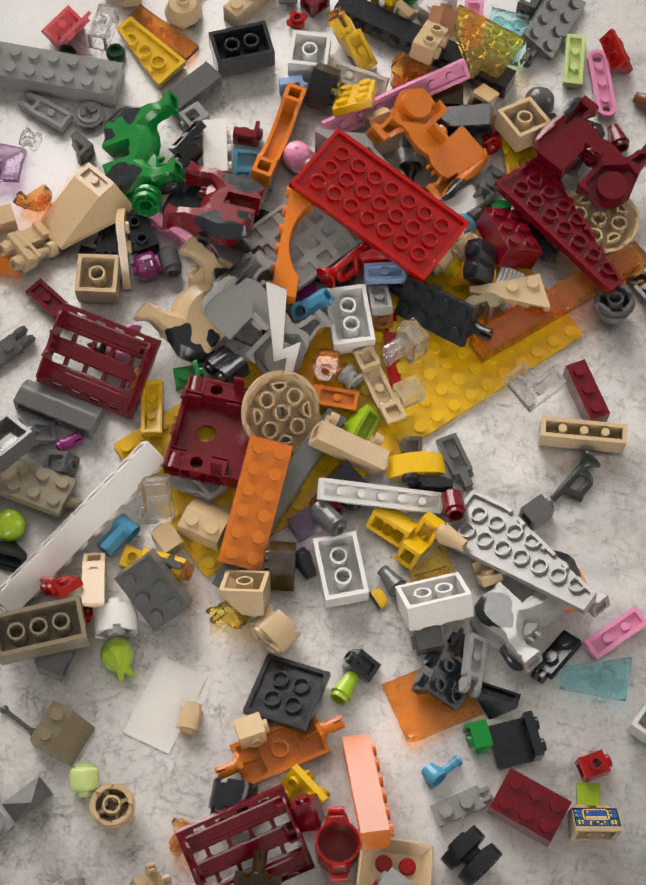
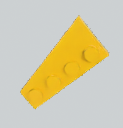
(153, 54)

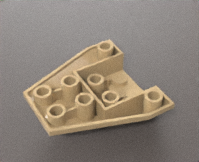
(83, 207)

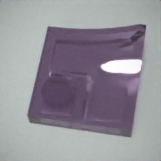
(11, 162)

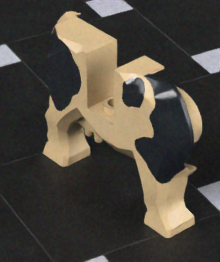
(185, 326)

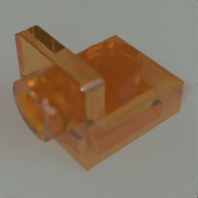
(175, 847)

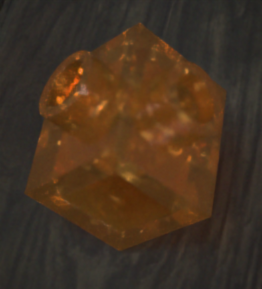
(326, 365)

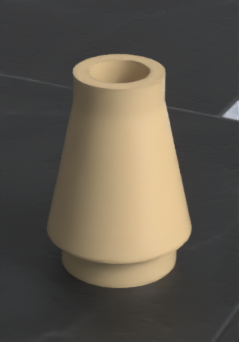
(450, 537)

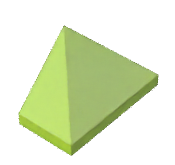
(363, 422)

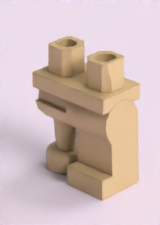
(24, 247)

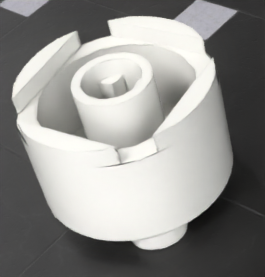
(115, 619)

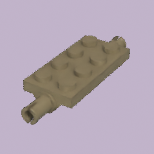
(39, 488)

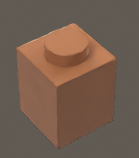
(444, 16)

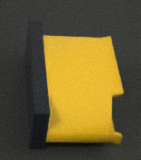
(378, 598)

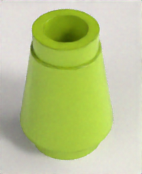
(344, 688)

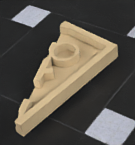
(124, 246)
(520, 291)

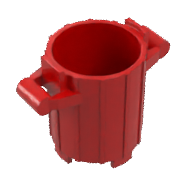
(337, 844)

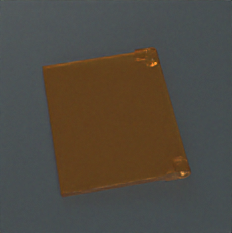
(423, 713)

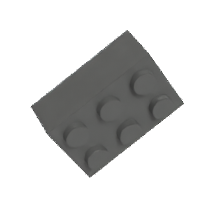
(153, 589)

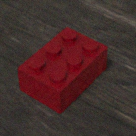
(511, 237)
(529, 807)

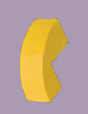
(421, 463)
(420, 542)

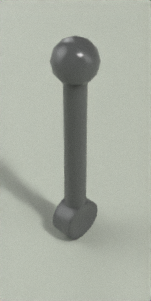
(5, 710)

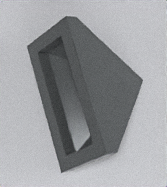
(27, 799)

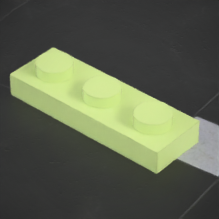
(574, 61)

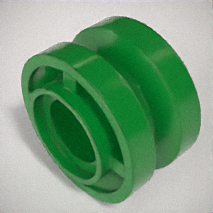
(146, 200)

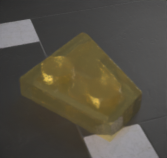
(432, 565)

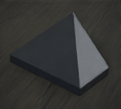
(11, 556)
(497, 700)

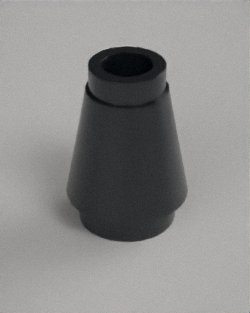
(305, 563)

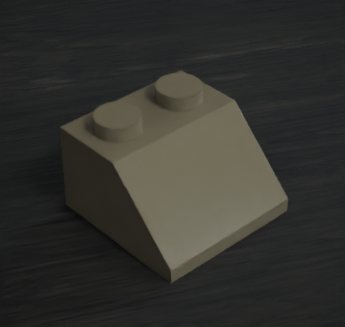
(62, 733)

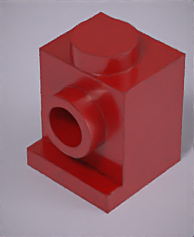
(588, 771)

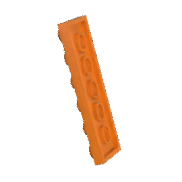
(255, 503)

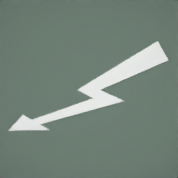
(277, 306)

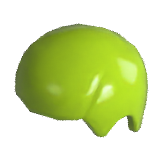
(11, 525)

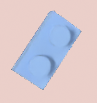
(383, 273)

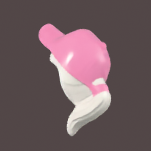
(296, 155)

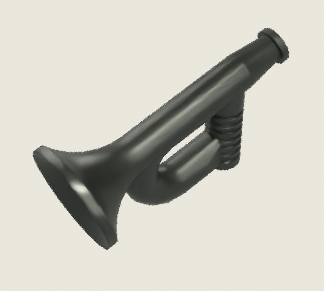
(587, 461)

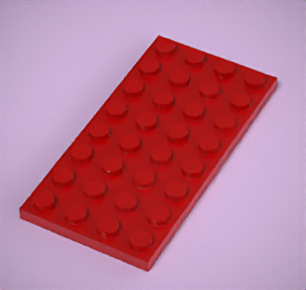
(379, 205)

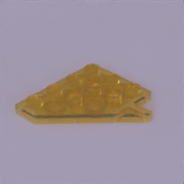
(485, 43)

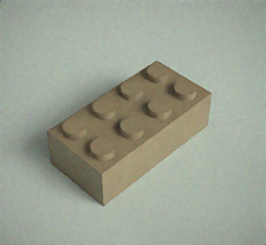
(42, 630)

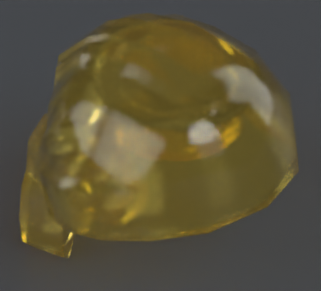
(227, 614)

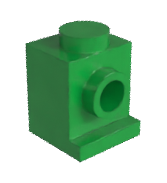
(478, 737)

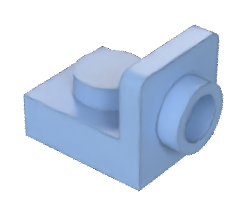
(297, 80)

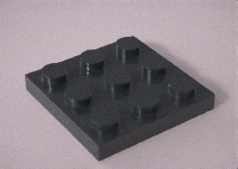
(287, 693)

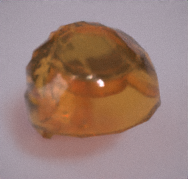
(36, 201)

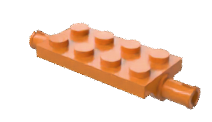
(280, 752)

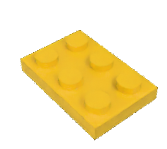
(355, 97)

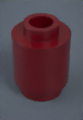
(453, 504)

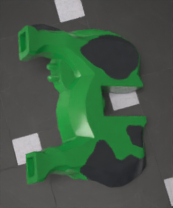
(135, 130)

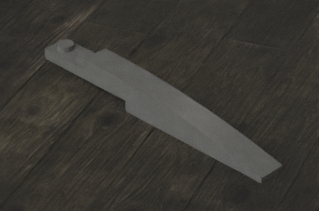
(297, 473)

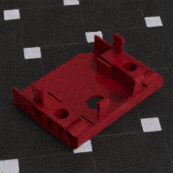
(224, 455)

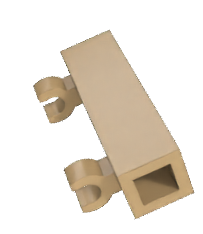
(349, 447)

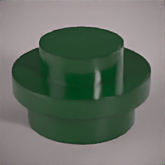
(115, 52)

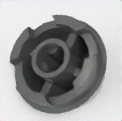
(615, 306)

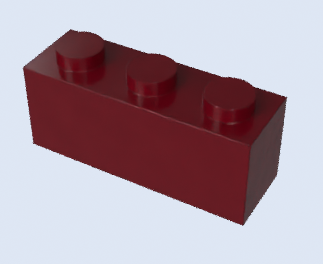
(585, 392)

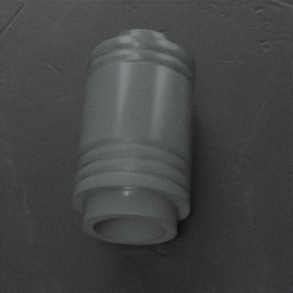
(328, 518)

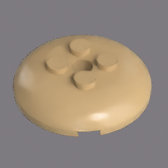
(617, 226)
(295, 399)

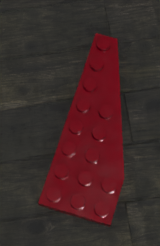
(545, 204)

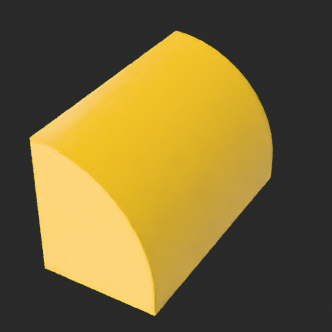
(391, 525)

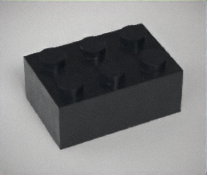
(242, 48)

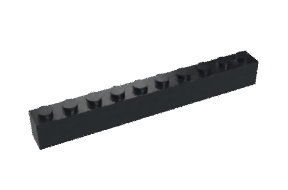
(401, 32)

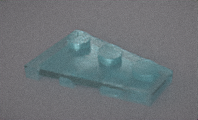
(598, 678)

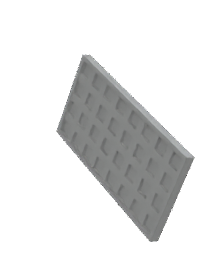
(314, 244)

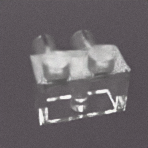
(410, 343)

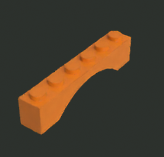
(280, 133)
(283, 269)

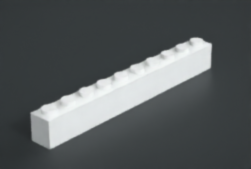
(80, 526)

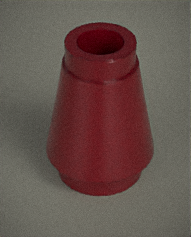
(618, 138)

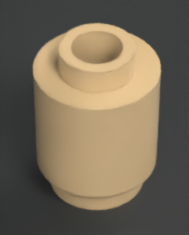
(189, 718)

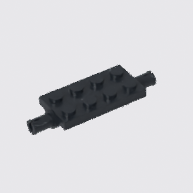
(438, 311)

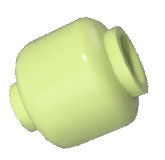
(84, 779)

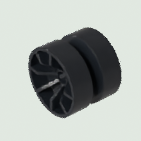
(466, 851)

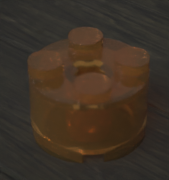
(406, 69)

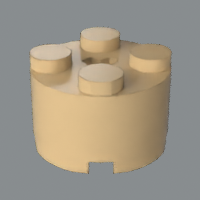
(274, 630)

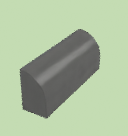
(59, 408)

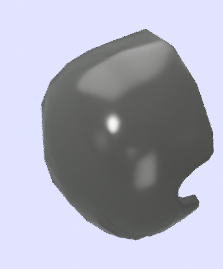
(543, 97)

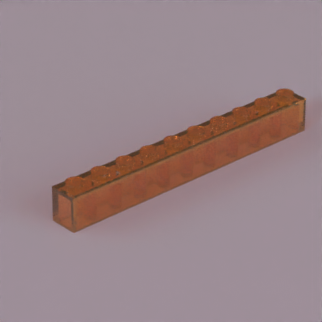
(562, 297)

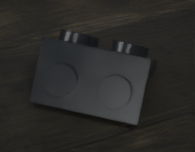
(440, 678)
(517, 741)

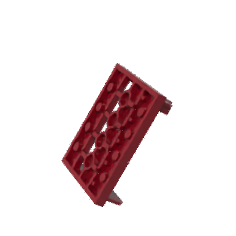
(89, 386)
(288, 863)

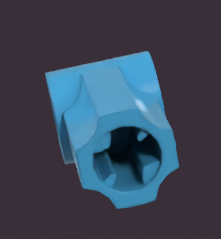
(319, 300)
(122, 530)

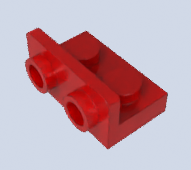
(615, 52)
(61, 586)

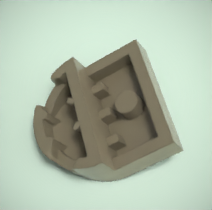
(488, 304)

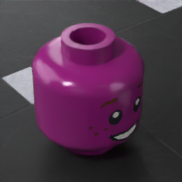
(146, 265)

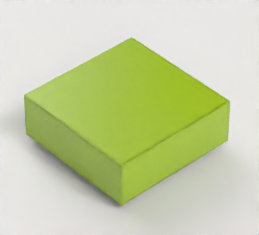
(588, 794)

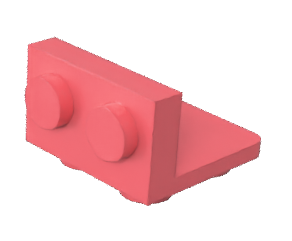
(65, 26)

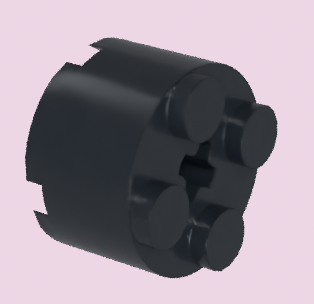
(230, 793)

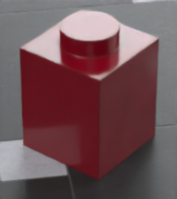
(307, 812)

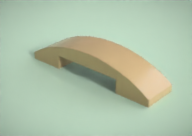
(378, 385)

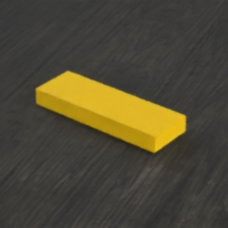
(152, 409)

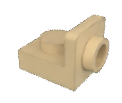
(405, 11)
(485, 575)

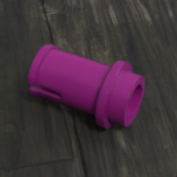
(69, 442)

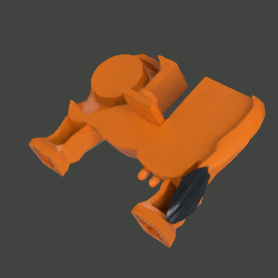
(449, 157)

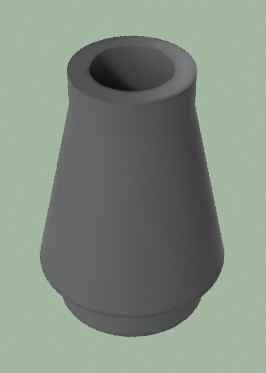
(390, 579)

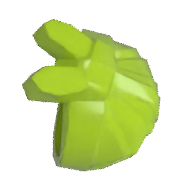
(117, 656)

